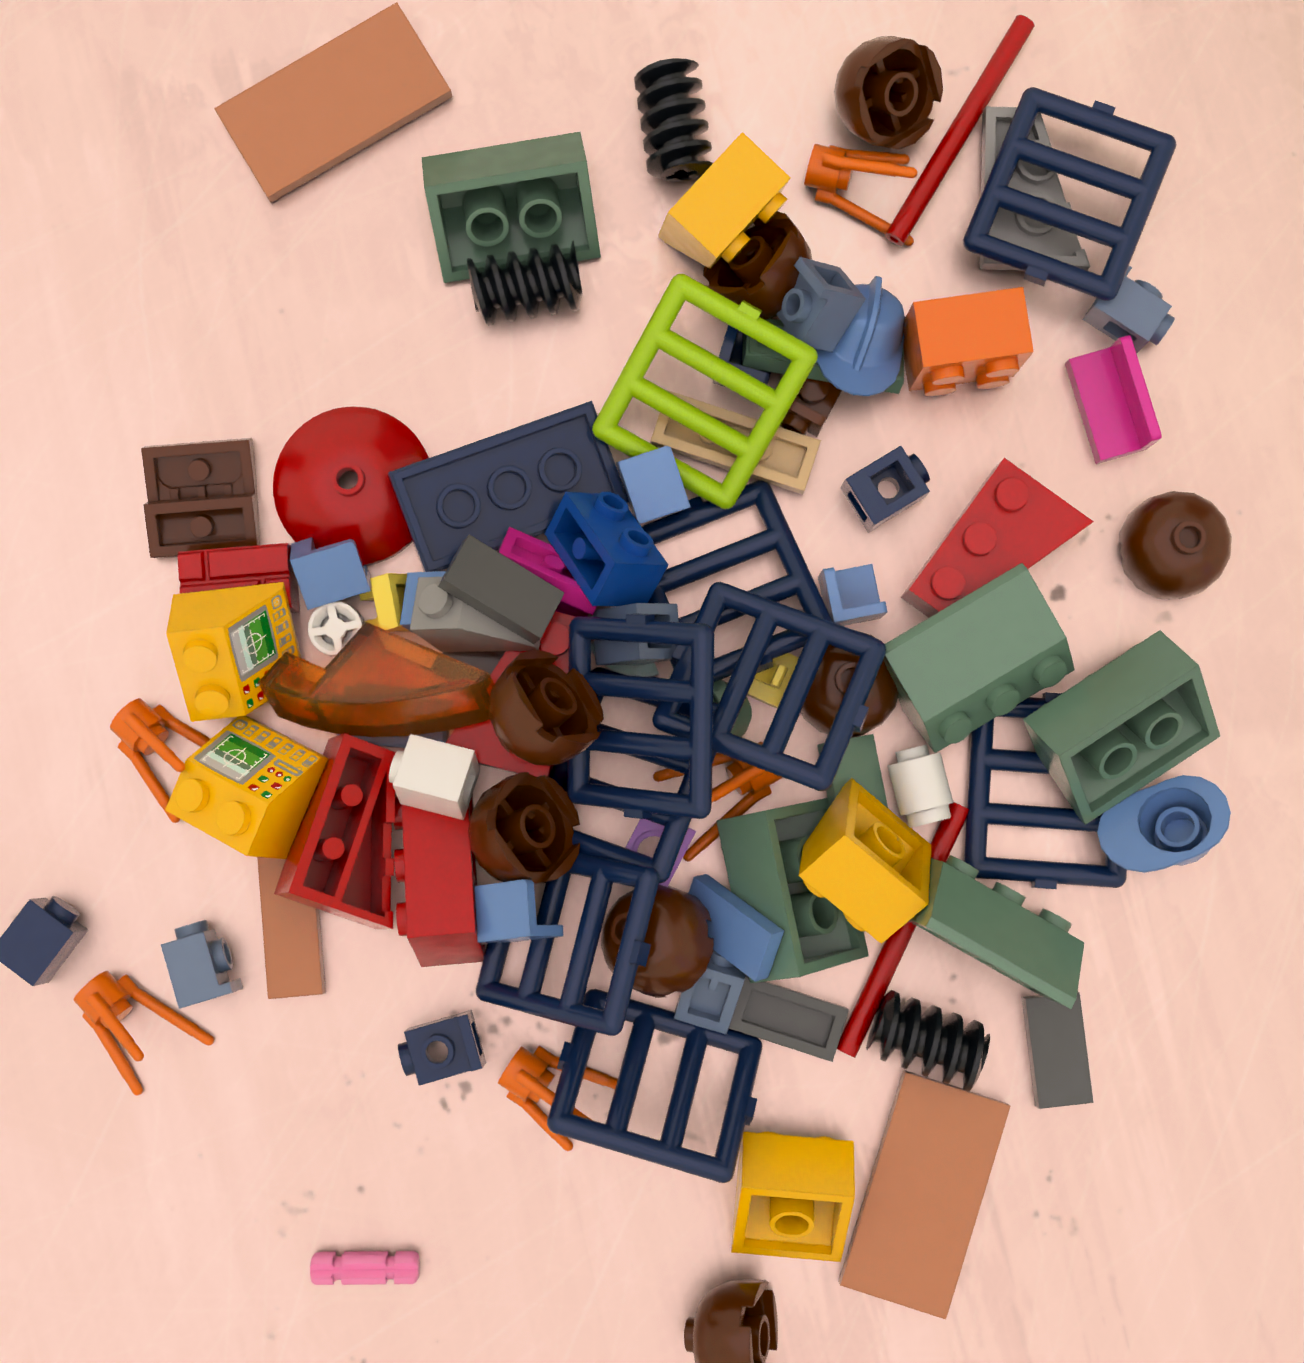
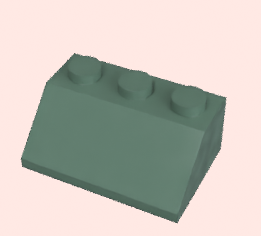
(509, 202)
(978, 658)
(1124, 725)
(763, 870)
(1001, 932)

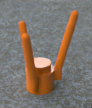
(833, 169)
(145, 732)
(741, 778)
(106, 1005)
(529, 1080)

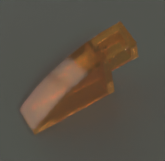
(379, 689)

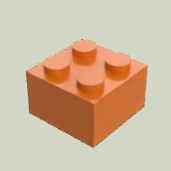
(966, 341)

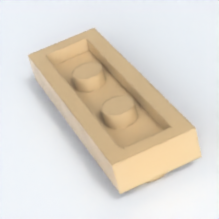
(784, 463)

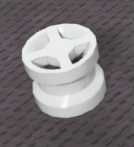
(326, 622)

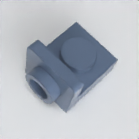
(712, 997)

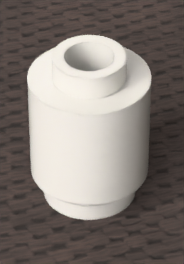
(920, 786)

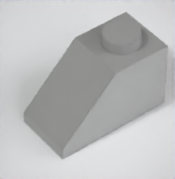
(457, 626)

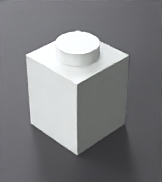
(434, 776)

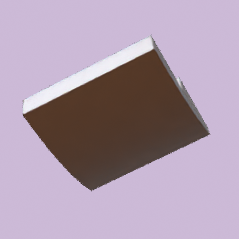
(200, 496)

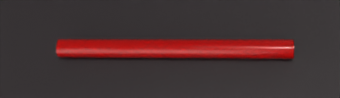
(959, 130)
(895, 946)

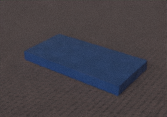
(502, 483)

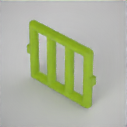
(774, 401)

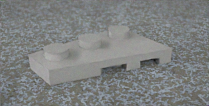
(1030, 180)

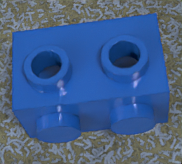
(605, 549)

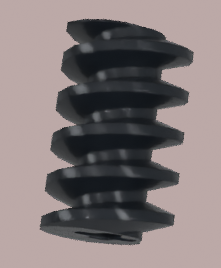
(669, 119)
(525, 284)
(930, 1039)

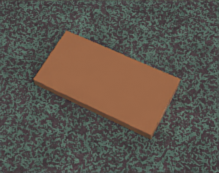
(333, 102)
(924, 1194)

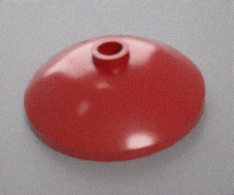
(310, 472)

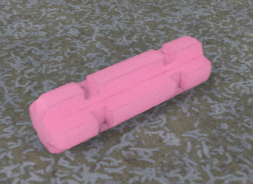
(364, 1268)

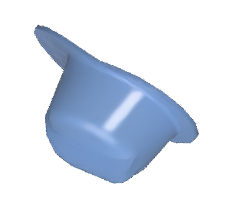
(870, 348)
(1165, 824)

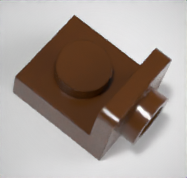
(811, 407)

